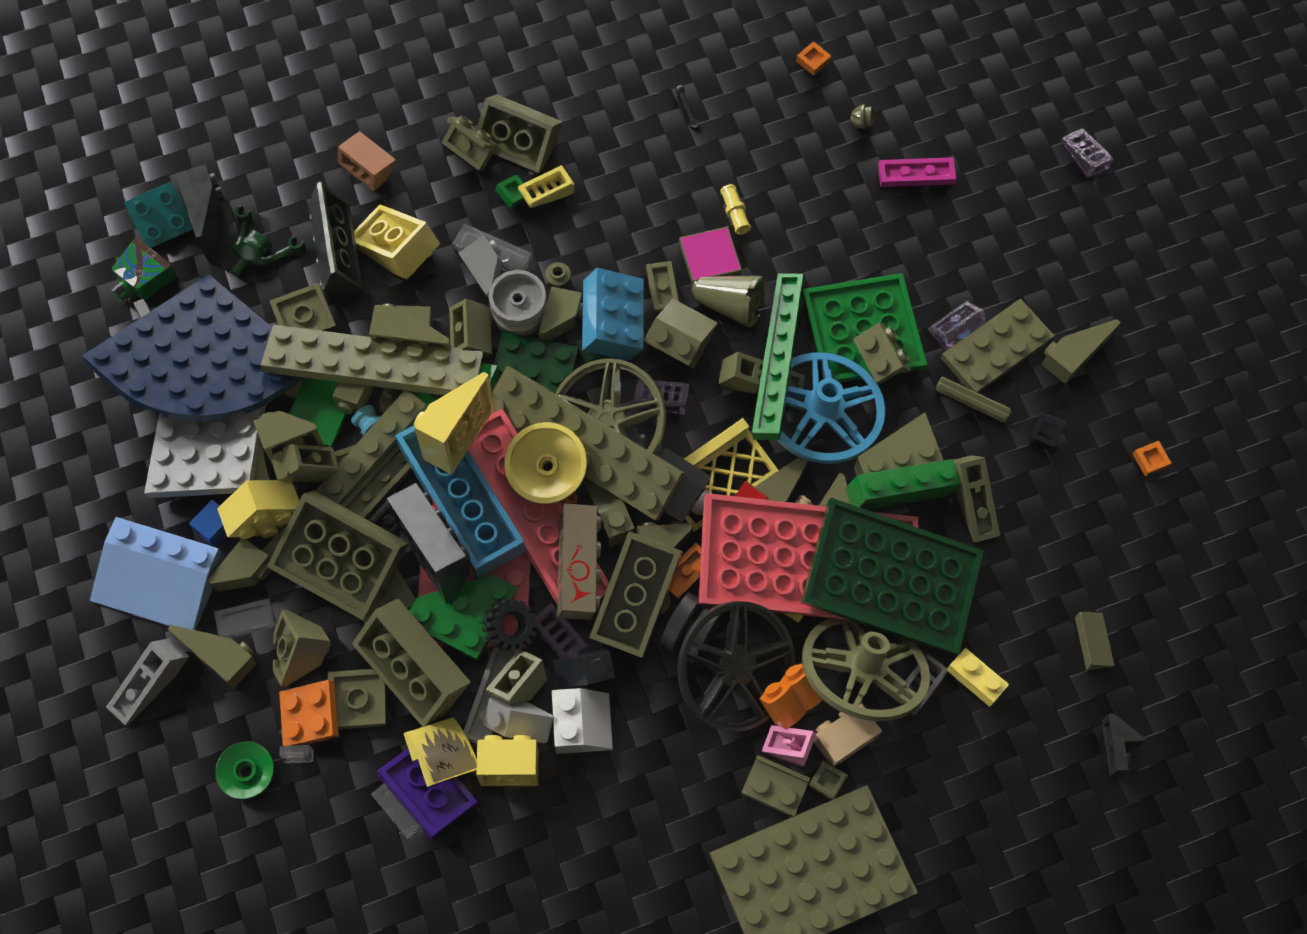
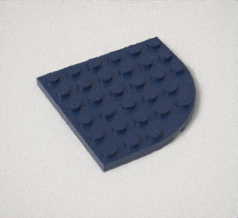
(192, 357)

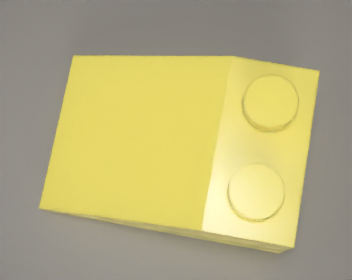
(395, 240)

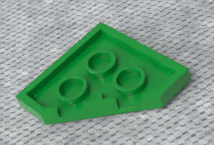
(460, 621)

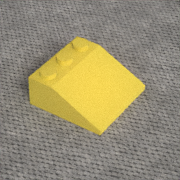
(454, 422)

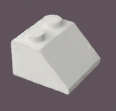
(581, 721)

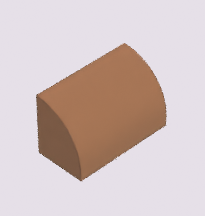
(365, 160)

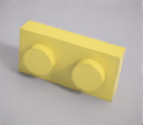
(977, 677)

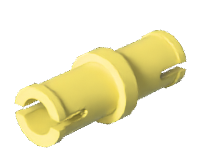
(735, 209)

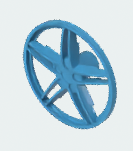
(827, 405)

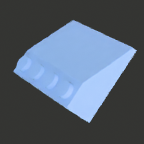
(155, 574)

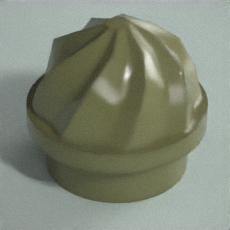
(863, 117)

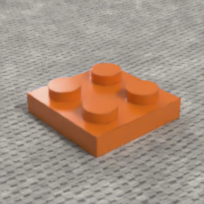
(309, 714)

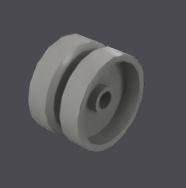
(517, 302)

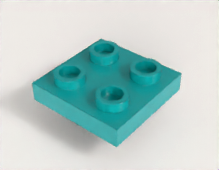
(159, 215)

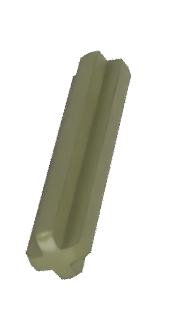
(973, 399)

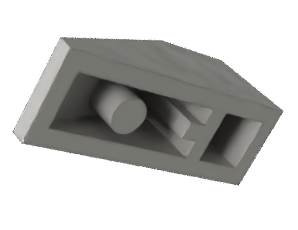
(147, 679)

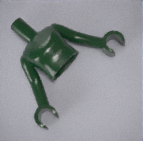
(253, 247)

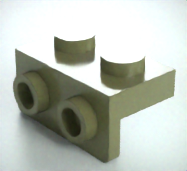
(468, 142)
(882, 353)

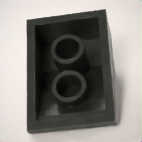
(203, 203)

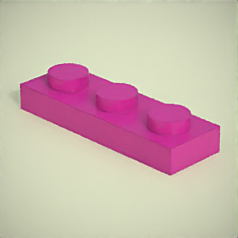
(916, 172)

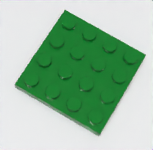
(849, 308)

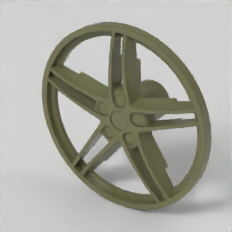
(610, 411)
(867, 665)

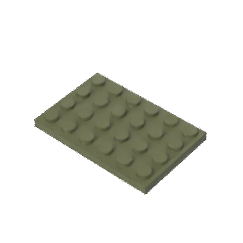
(814, 869)

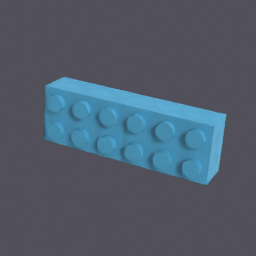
(467, 507)

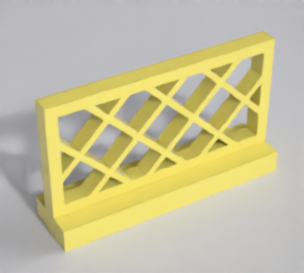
(719, 446)

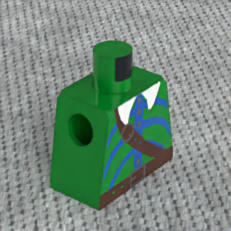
(141, 272)

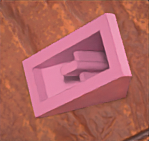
(789, 744)

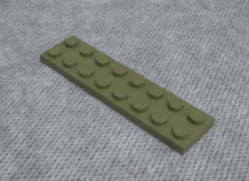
(368, 361)
(611, 457)

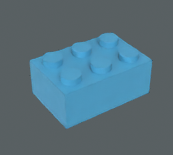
(612, 314)

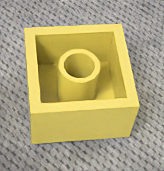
(258, 508)
(507, 761)

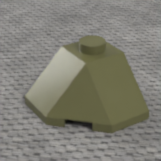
(299, 647)

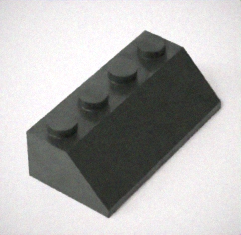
(334, 243)

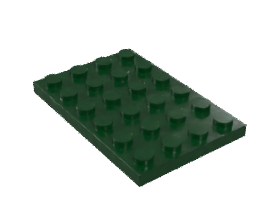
(892, 577)

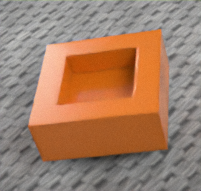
(813, 58)
(1152, 458)

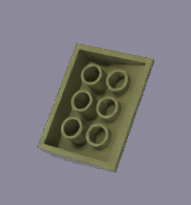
(337, 554)

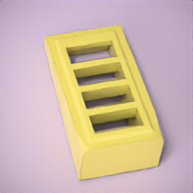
(558, 192)

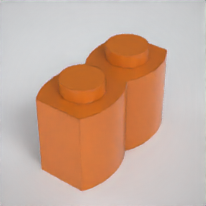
(790, 697)

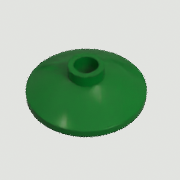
(235, 760)

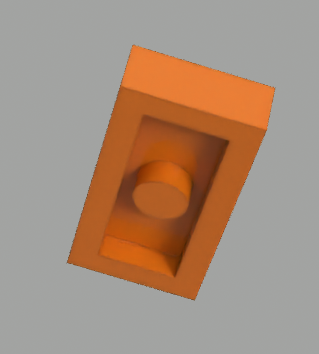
(687, 572)

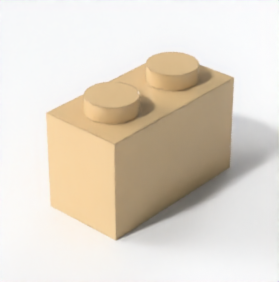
(845, 737)

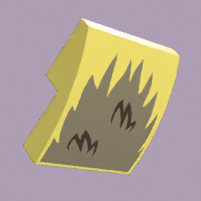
(441, 751)

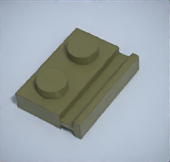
(775, 786)

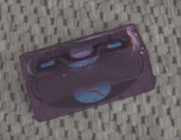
(957, 325)

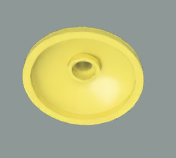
(542, 445)

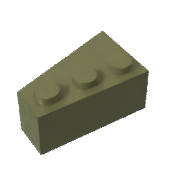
(906, 447)

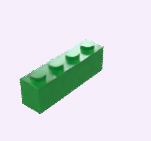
(903, 485)

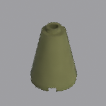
(732, 296)

